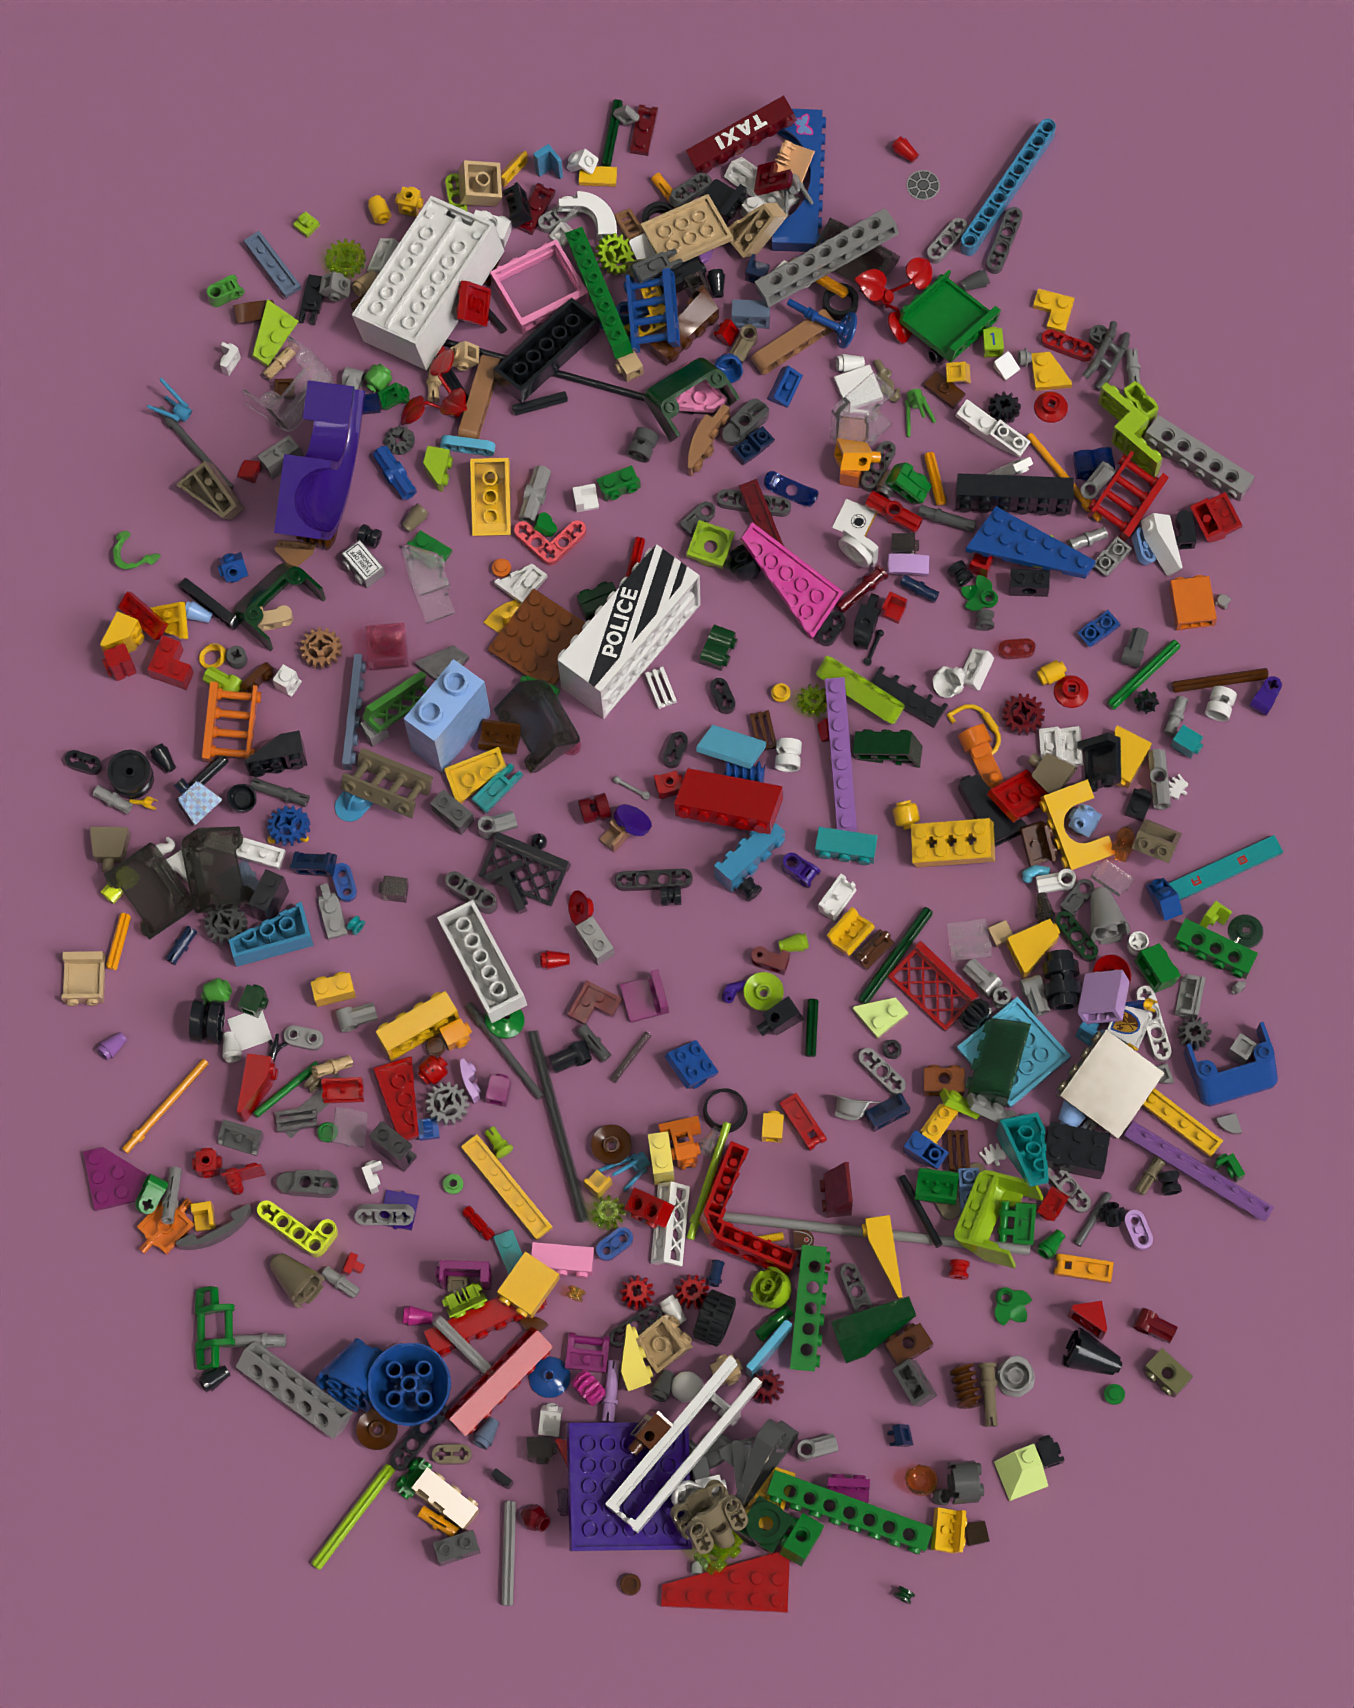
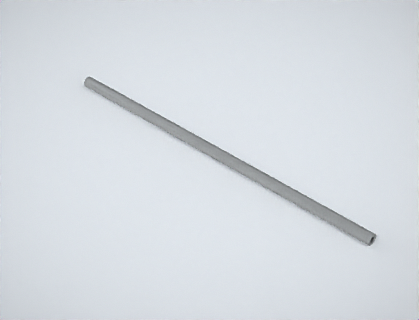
(854, 1231)

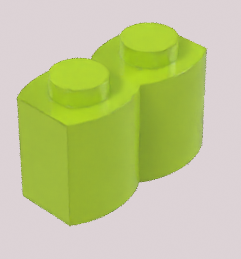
(1138, 396)

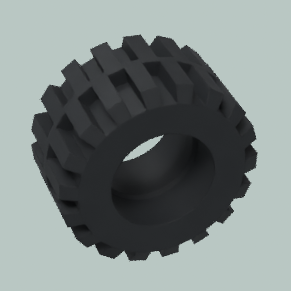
(714, 1317)

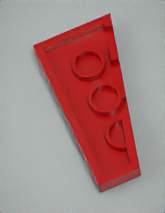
(398, 1092)

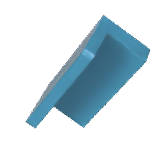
(547, 159)

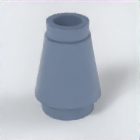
(485, 1435)

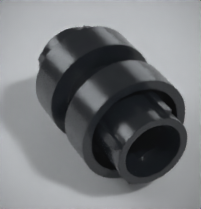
(1061, 970)

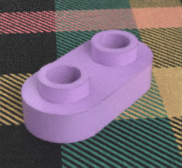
(1138, 1230)

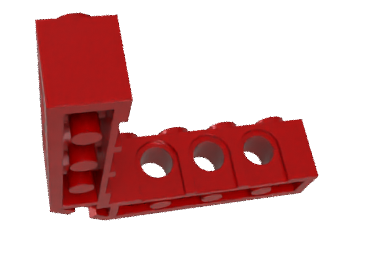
(726, 1236)

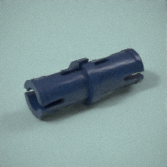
(919, 588)
(181, 945)

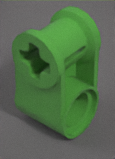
(226, 290)

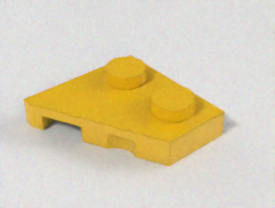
(1048, 372)
(175, 616)

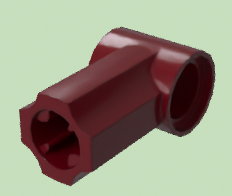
(1150, 1323)

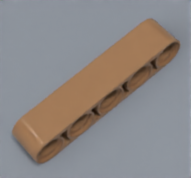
(790, 344)
(479, 398)

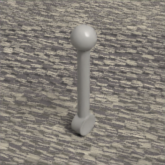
(645, 795)

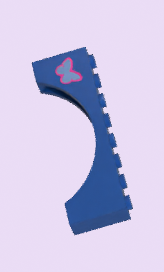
(800, 229)

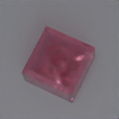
(387, 646)

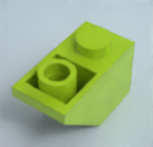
(436, 465)

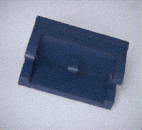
(313, 864)
(887, 1112)

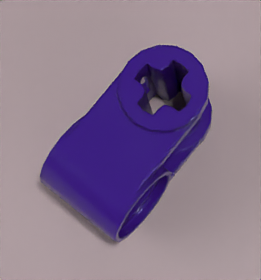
(1266, 697)
(801, 870)

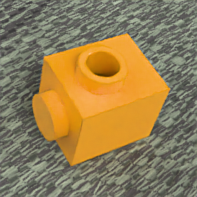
(456, 1034)

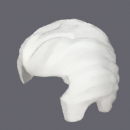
(948, 681)

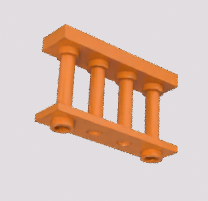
(215, 712)

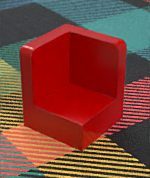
(981, 565)
(894, 607)

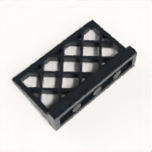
(534, 855)

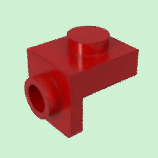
(1052, 1204)

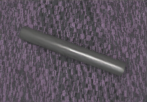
(1092, 1219)

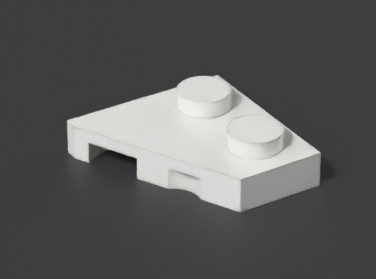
(522, 582)

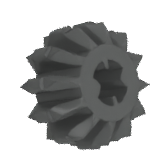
(1190, 1026)

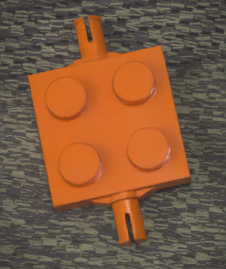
(165, 1235)

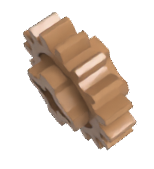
(329, 649)

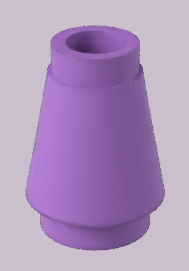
(111, 1046)

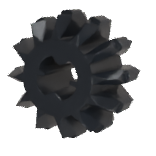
(1011, 407)
(975, 1015)

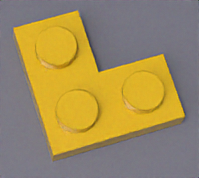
(1057, 305)

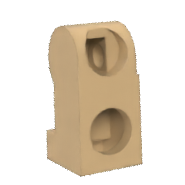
(276, 618)

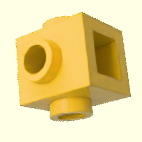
(409, 201)

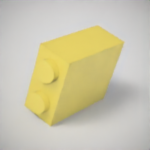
(661, 1157)

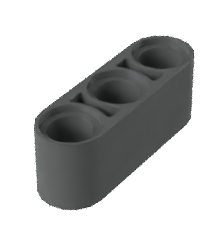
(467, 884)

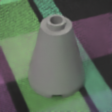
(1106, 918)

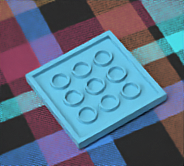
(1040, 1055)

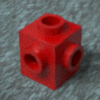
(209, 1169)

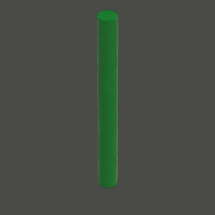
(285, 1090)

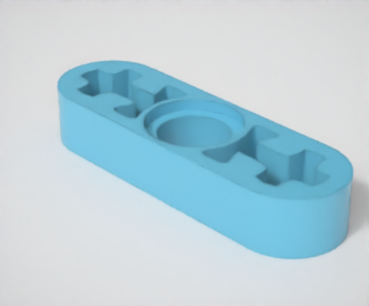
(467, 445)

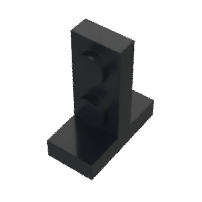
(511, 882)

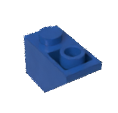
(1164, 899)
(925, 1150)

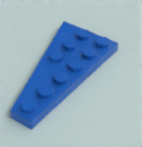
(1023, 544)

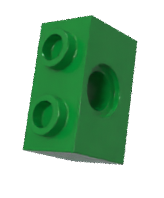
(797, 1550)

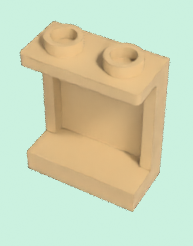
(84, 978)

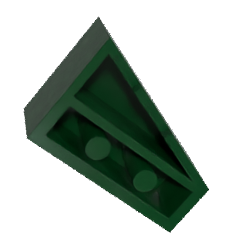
(887, 745)

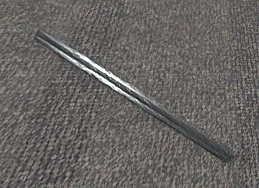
(557, 1124)

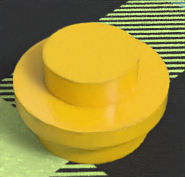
(780, 692)

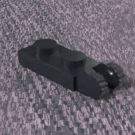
(312, 299)

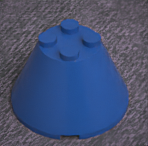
(409, 1384)

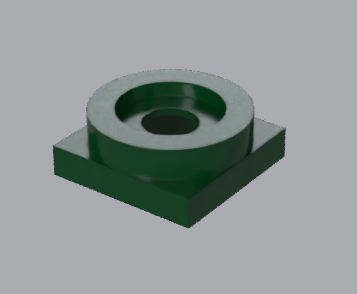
(768, 1539)

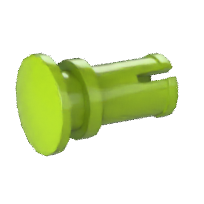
(500, 1145)

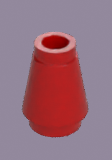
(905, 149)
(554, 959)

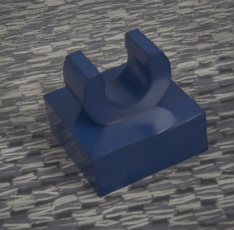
(902, 1436)

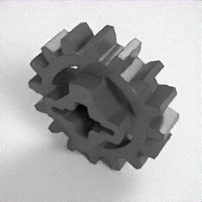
(220, 930)

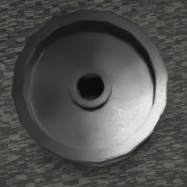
(130, 774)
(206, 1021)

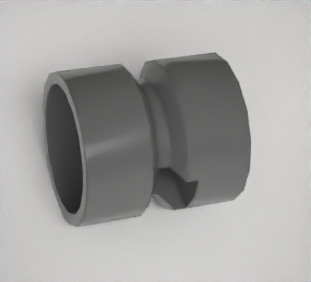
(643, 442)

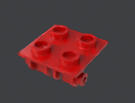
(234, 1176)

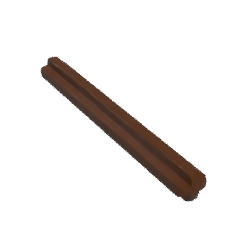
(1220, 680)

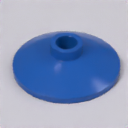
(550, 1387)

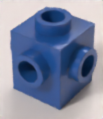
(232, 567)

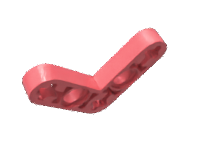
(553, 546)

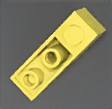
(632, 1365)

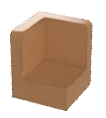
(614, 836)

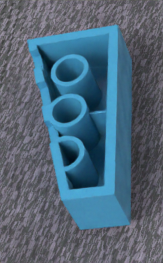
(747, 857)
(273, 937)

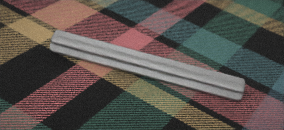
(508, 1553)

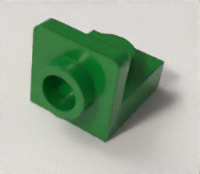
(394, 395)
(1233, 1167)

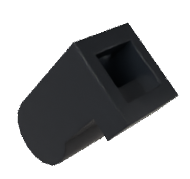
(1187, 536)

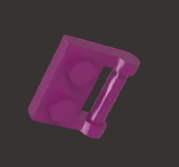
(586, 1359)

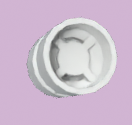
(1221, 702)
(788, 752)

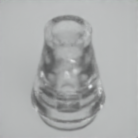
(708, 1143)

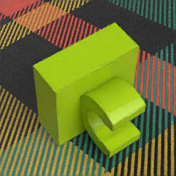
(306, 224)

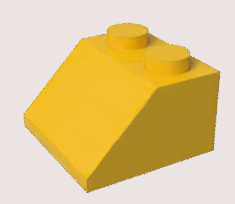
(123, 630)

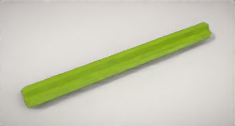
(353, 1516)

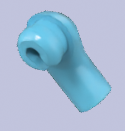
(1034, 870)

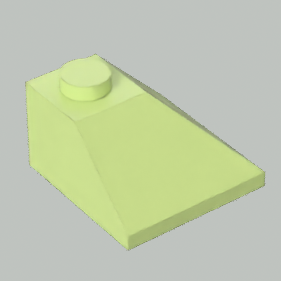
(1021, 1472)

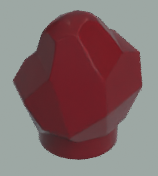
(535, 1518)

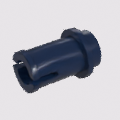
(714, 1277)

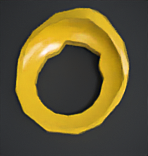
(213, 647)

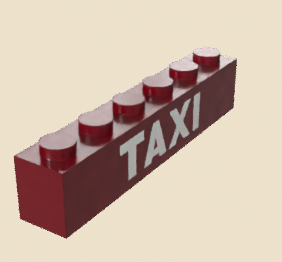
(741, 135)

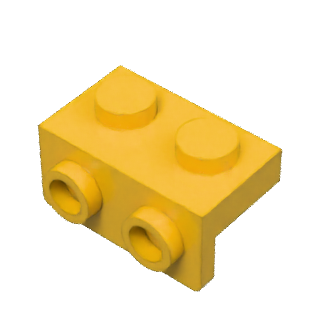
(850, 931)
(948, 1530)

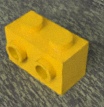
(333, 989)

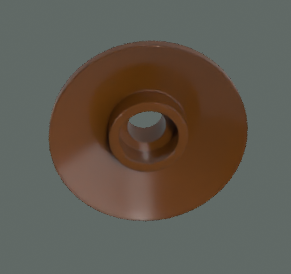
(611, 1134)
(366, 1435)

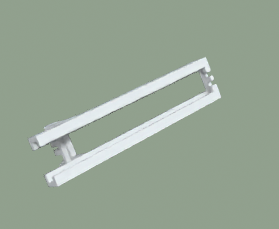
(728, 1414)

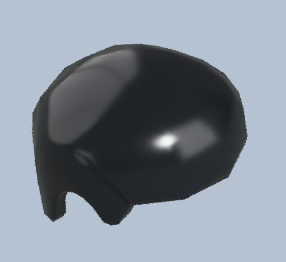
(241, 798)

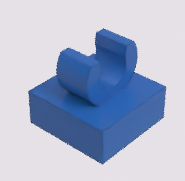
(428, 1129)

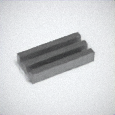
(279, 1121)

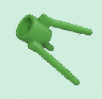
(916, 400)

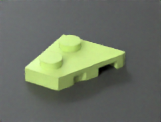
(881, 1015)

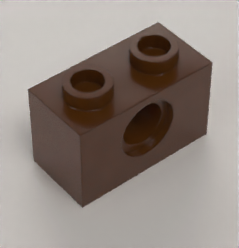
(917, 1335)

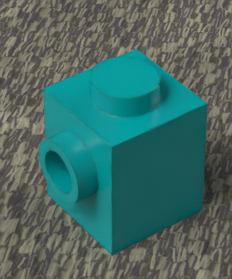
(1187, 741)

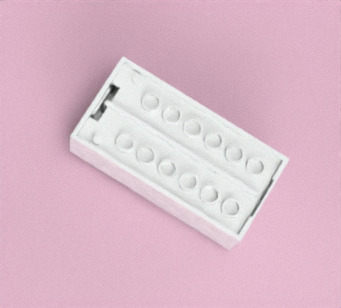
(416, 292)

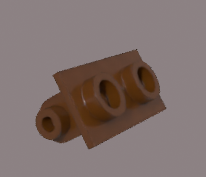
(874, 949)

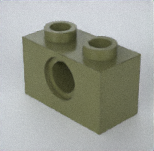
(1164, 1361)

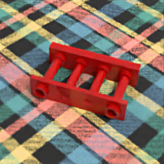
(1145, 498)

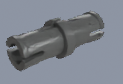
(585, 1032)

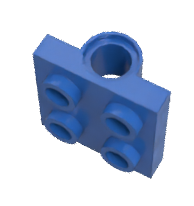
(691, 1064)

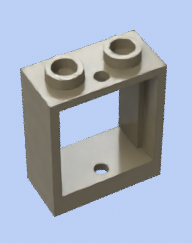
(1156, 837)

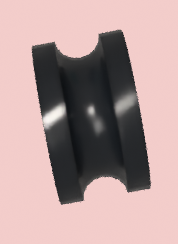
(897, 1046)

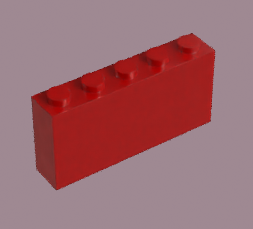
(728, 801)

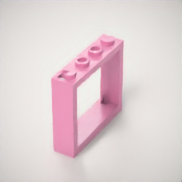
(529, 259)

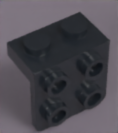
(726, 198)

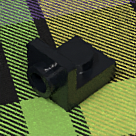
(1139, 804)

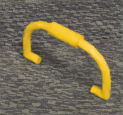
(986, 716)

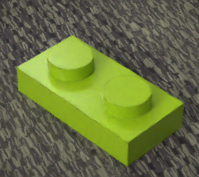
(957, 1102)

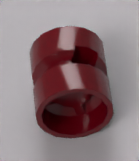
(601, 806)

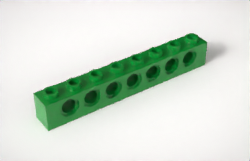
(599, 293)
(920, 1531)

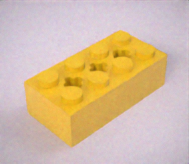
(962, 852)
(417, 1025)

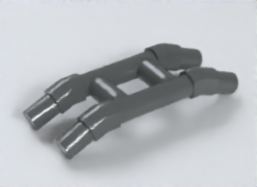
(1099, 359)

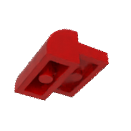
(1216, 517)

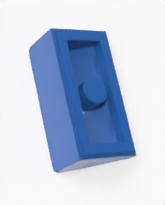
(785, 386)

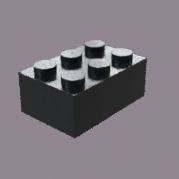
(1076, 1150)

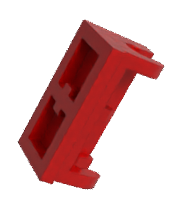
(342, 1090)

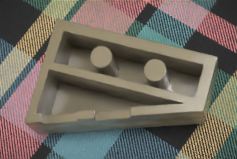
(212, 490)

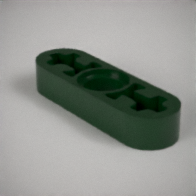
(1085, 937)

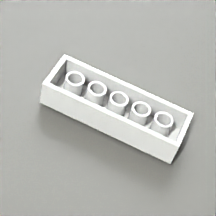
(482, 961)

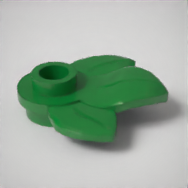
(977, 593)
(1013, 1308)

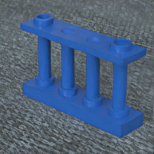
(670, 317)

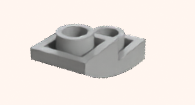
(1112, 556)

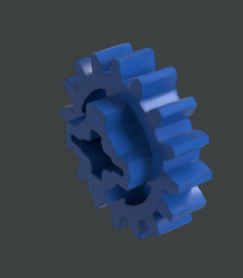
(288, 823)

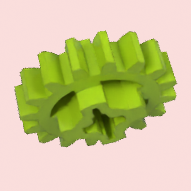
(614, 253)

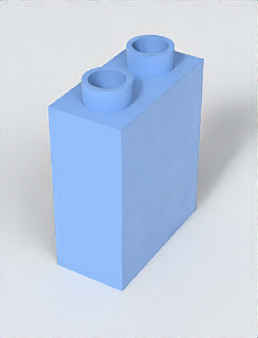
(447, 716)

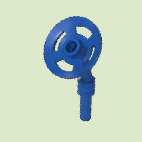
(840, 328)

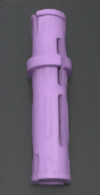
(609, 1401)

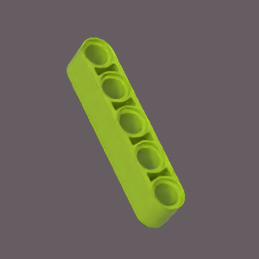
(862, 690)

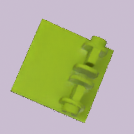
(474, 1301)

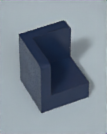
(755, 269)

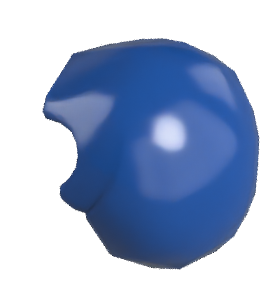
(730, 365)

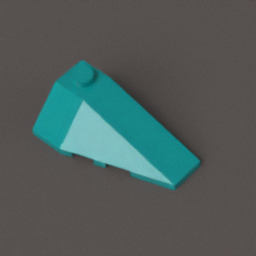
(1025, 1146)

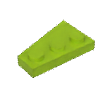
(273, 332)

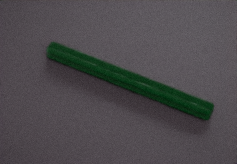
(895, 956)

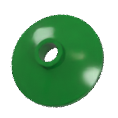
(506, 1028)

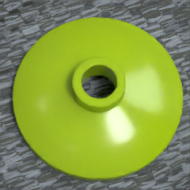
(763, 982)

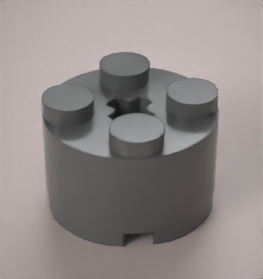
(965, 1482)

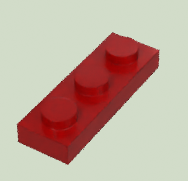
(148, 619)

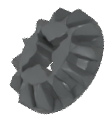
(401, 447)

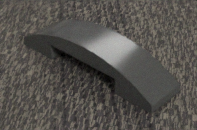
(192, 1243)

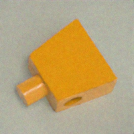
(854, 455)

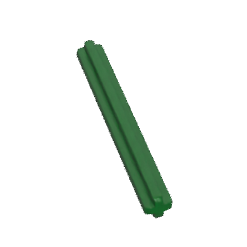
(1143, 674)

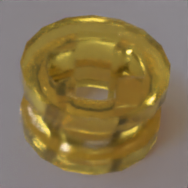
(575, 1293)

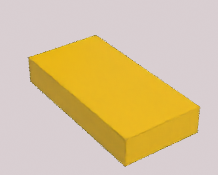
(600, 177)

